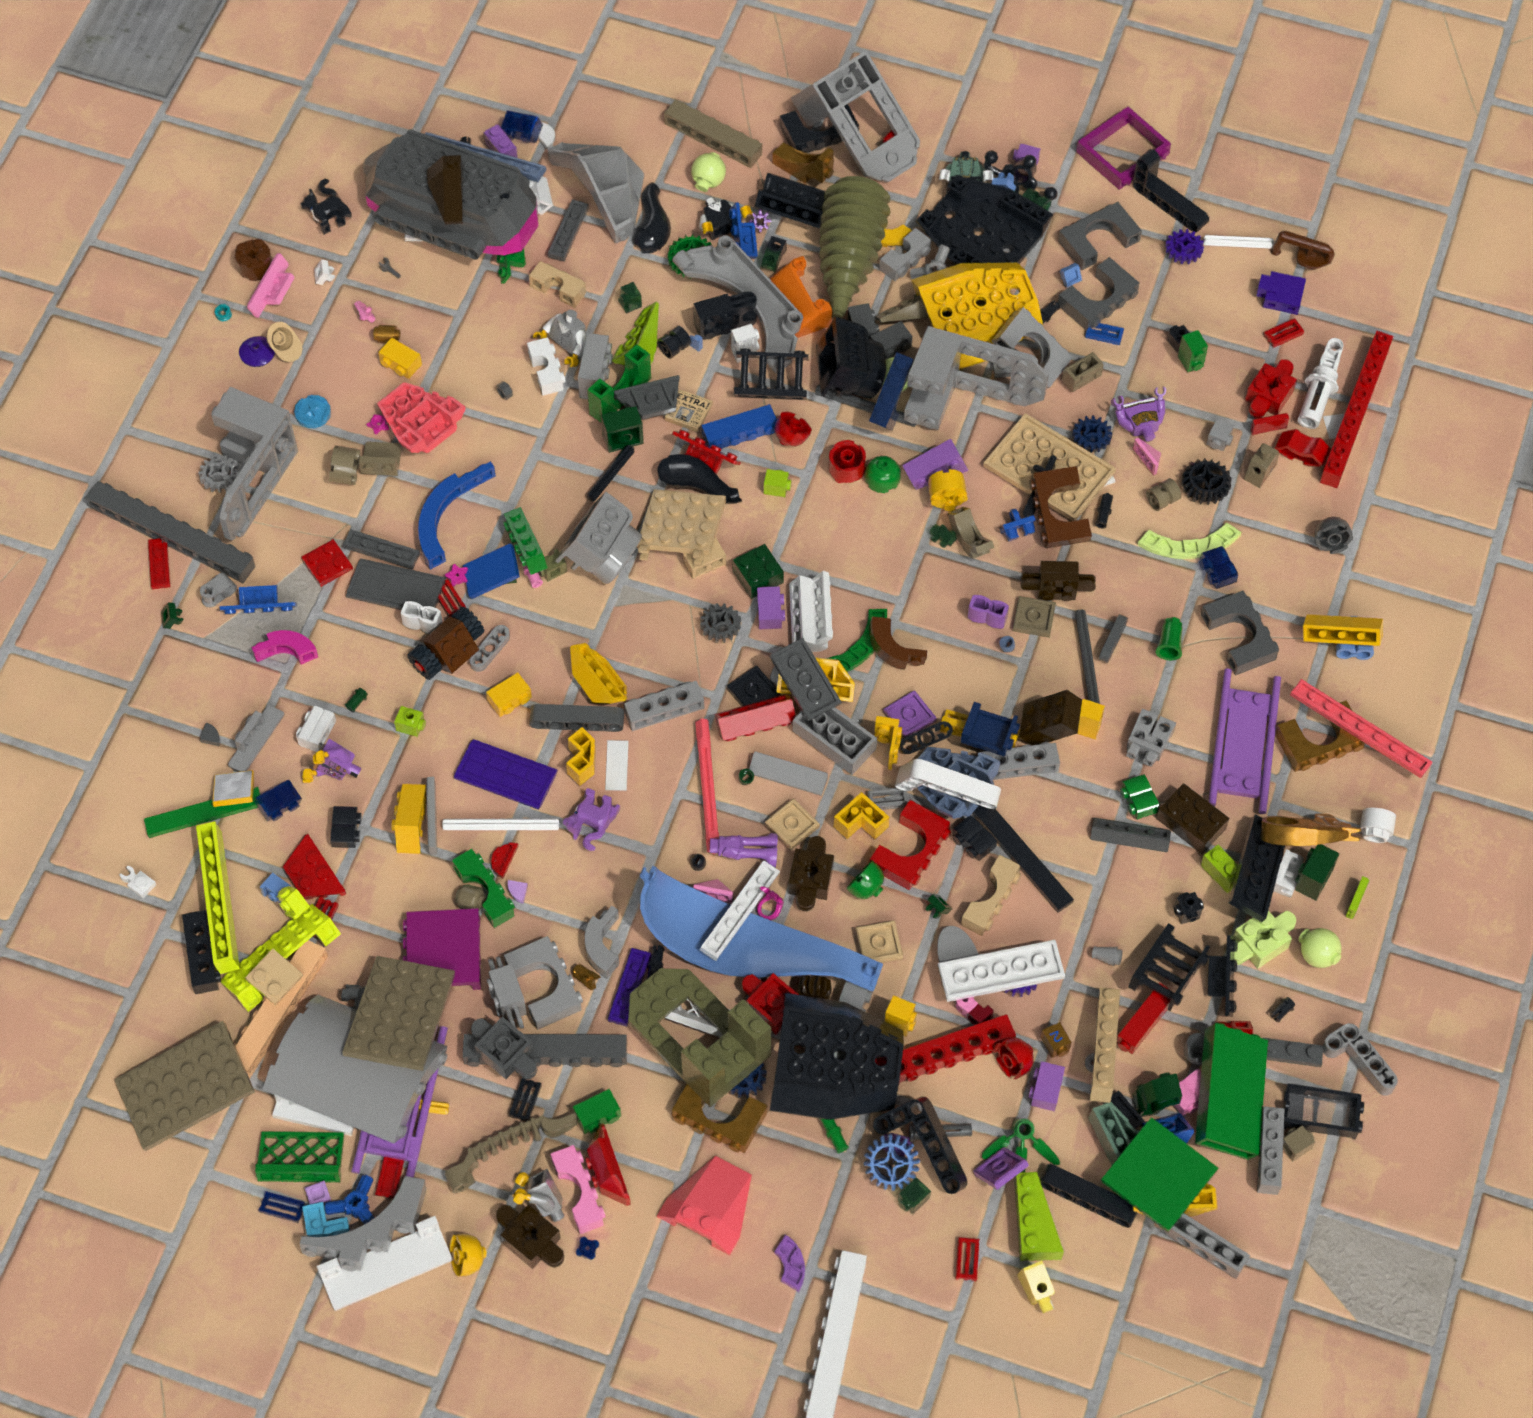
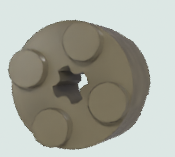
(344, 465)

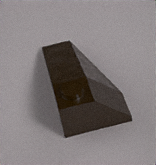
(446, 185)

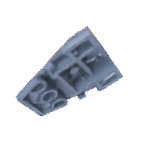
(979, 767)

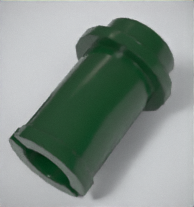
(356, 699)

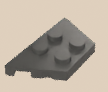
(652, 397)

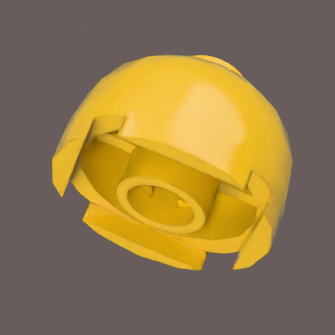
(467, 1254)

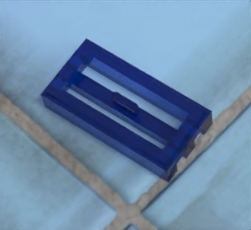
(268, 1195)

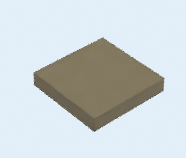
(1034, 616)

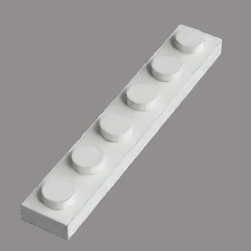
(739, 911)

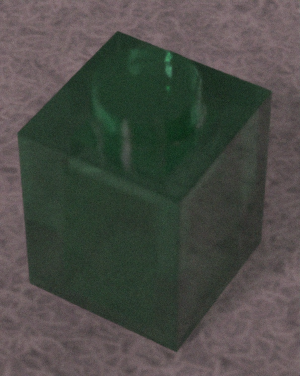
(913, 1196)

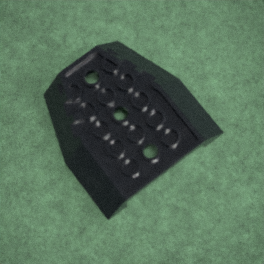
(994, 210)
(818, 1082)

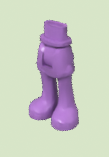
(734, 848)

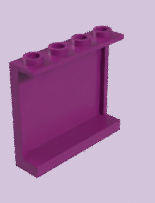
(446, 941)

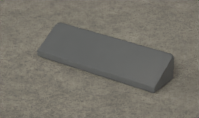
(1130, 834)

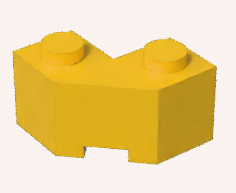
(582, 765)

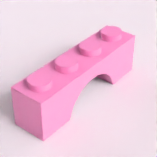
(586, 1212)

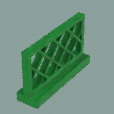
(299, 1170)

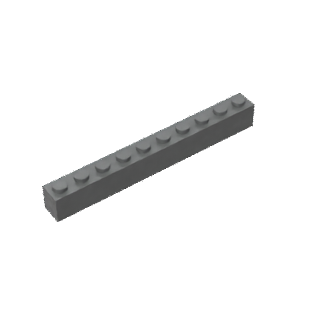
(176, 534)

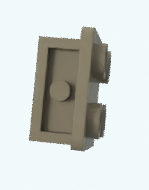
(380, 458)

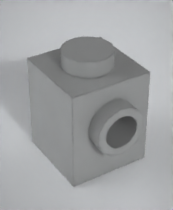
(1220, 435)

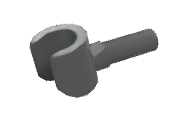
(387, 267)

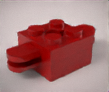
(1271, 389)
(767, 998)

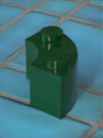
(1157, 1094)

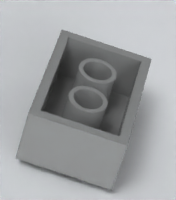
(594, 362)

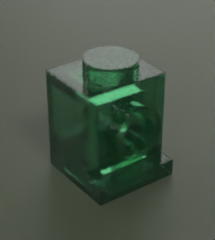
(630, 298)

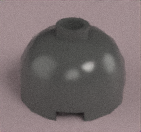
(1333, 535)

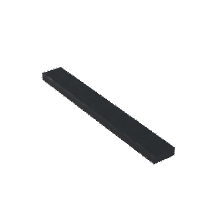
(1023, 855)

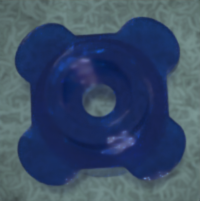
(588, 1254)

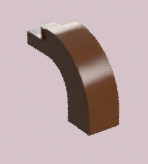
(888, 649)

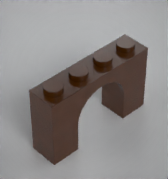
(1057, 532)

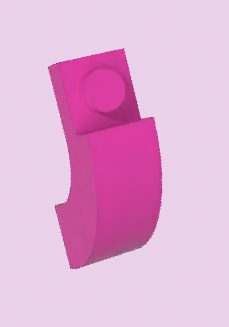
(285, 642)

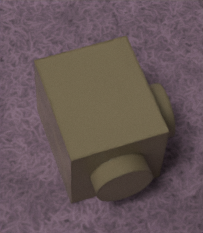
(1298, 1142)

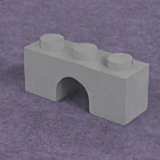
(896, 264)

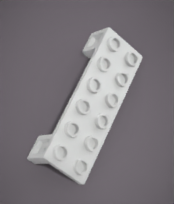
(382, 1270)

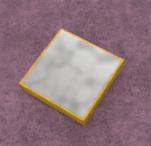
(233, 788)

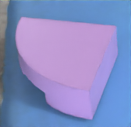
(518, 890)

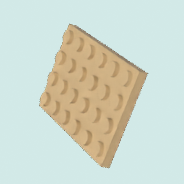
(1033, 444)

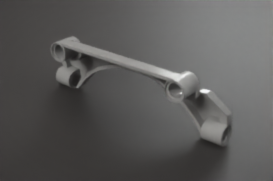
(740, 274)

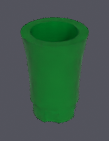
(1170, 640)

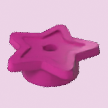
(375, 420)
(457, 579)

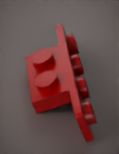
(710, 455)

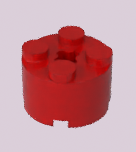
(847, 461)

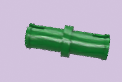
(834, 1133)

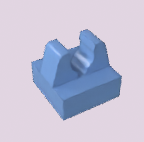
(1002, 181)
(1070, 275)

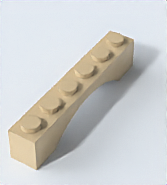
(1105, 1045)

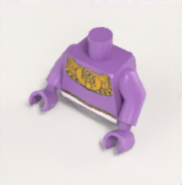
(1141, 416)

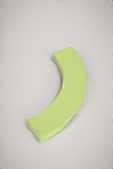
(1188, 548)

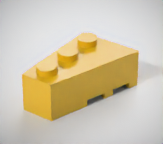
(409, 818)

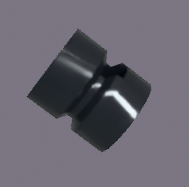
(674, 342)

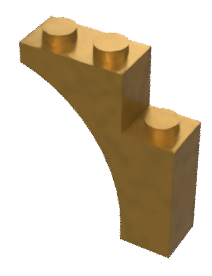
(804, 165)

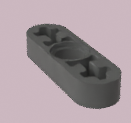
(1113, 638)

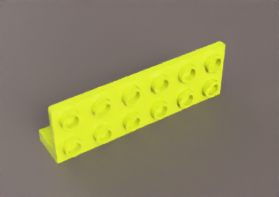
(285, 942)

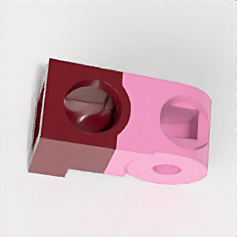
(974, 1011)

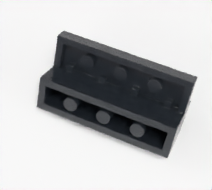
(791, 200)

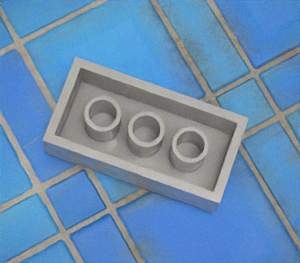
(837, 738)

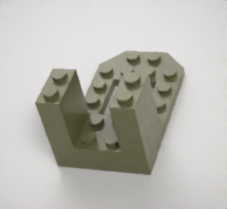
(710, 1070)

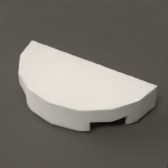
(547, 136)

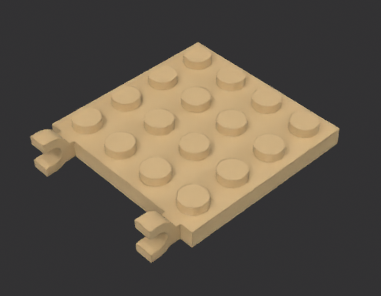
(681, 523)

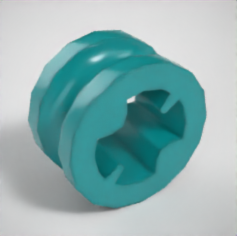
(223, 307)

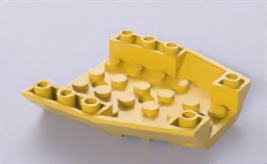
(962, 285)

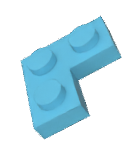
(317, 1224)

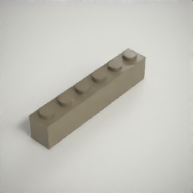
(713, 133)

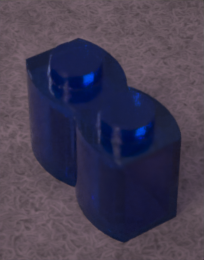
(1218, 567)
(278, 800)

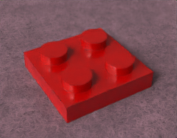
(327, 562)

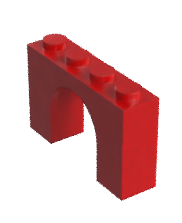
(907, 870)

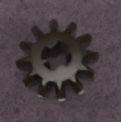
(815, 986)

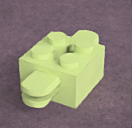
(1270, 941)

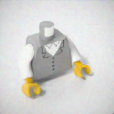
(568, 333)

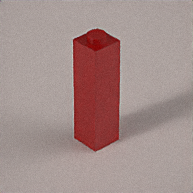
(1143, 1022)

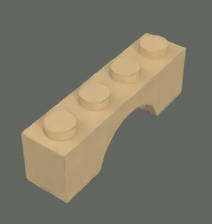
(980, 914)

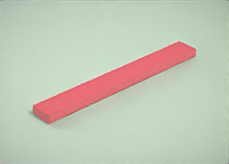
(1361, 728)

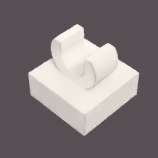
(323, 272)

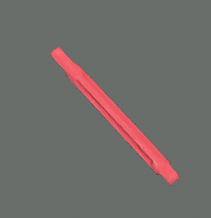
(707, 781)

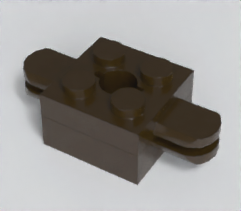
(1058, 581)
(811, 874)
(530, 1236)

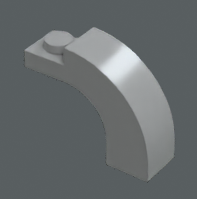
(599, 956)

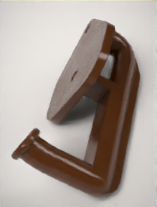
(1310, 252)

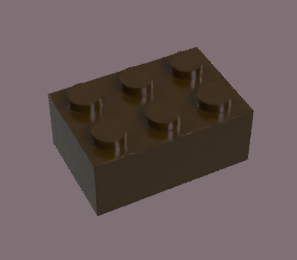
(1050, 718)
(1192, 818)

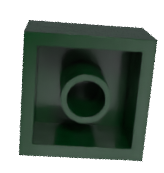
(622, 429)
(757, 569)
(1316, 871)

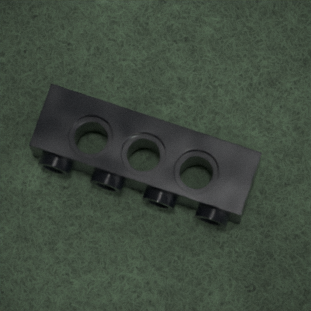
(201, 981)

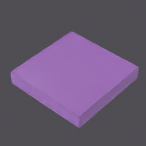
(912, 712)
(1000, 1168)

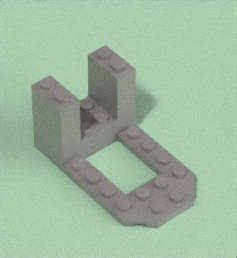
(841, 87)
(937, 374)
(261, 440)

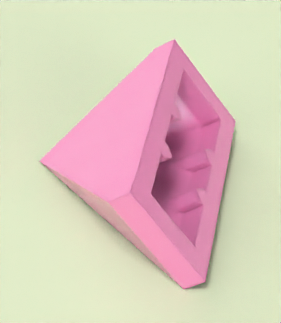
(1147, 454)
(715, 889)

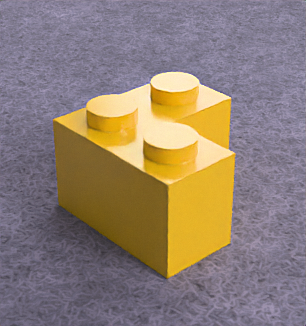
(861, 813)

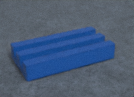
(1104, 335)

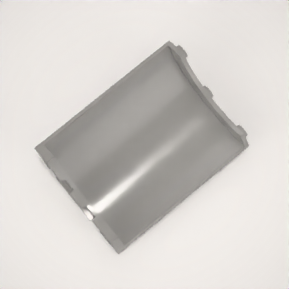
(342, 1087)

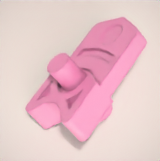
(364, 312)

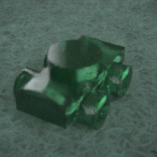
(942, 533)

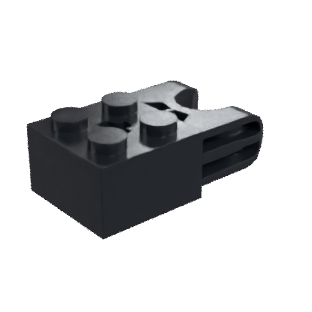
(724, 313)

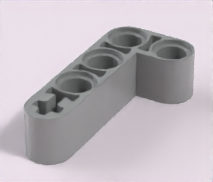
(1383, 1083)

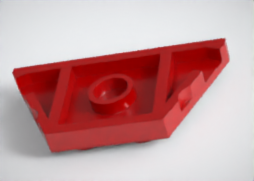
(311, 872)

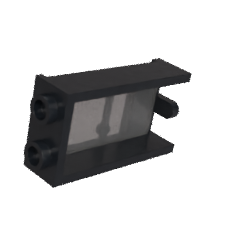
(1323, 1110)

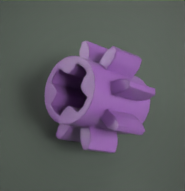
(760, 215)

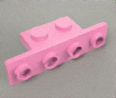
(272, 286)

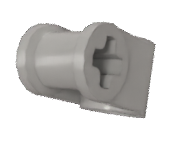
(218, 589)

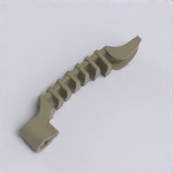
(461, 1176)

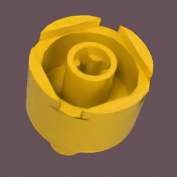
(947, 489)

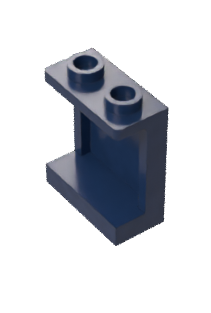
(989, 731)

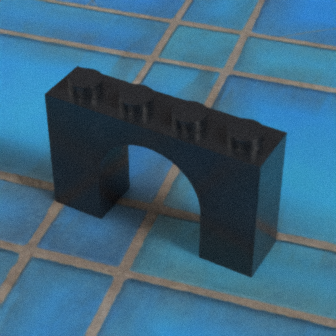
(807, 140)

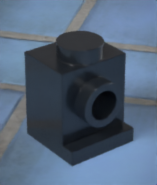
(1175, 335)

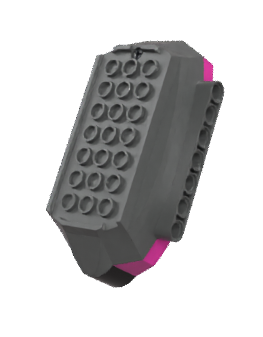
(497, 198)

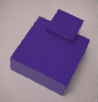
(1281, 292)

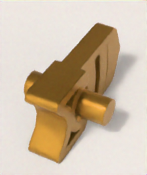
(585, 976)

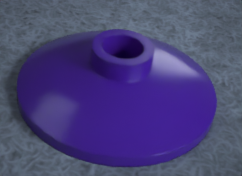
(256, 357)

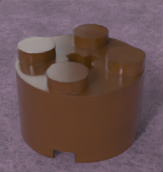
(253, 259)

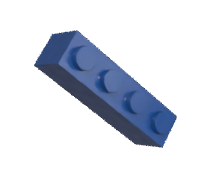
(740, 427)

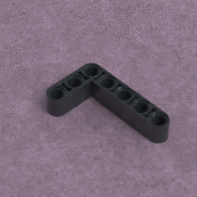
(1164, 196)
(928, 1139)

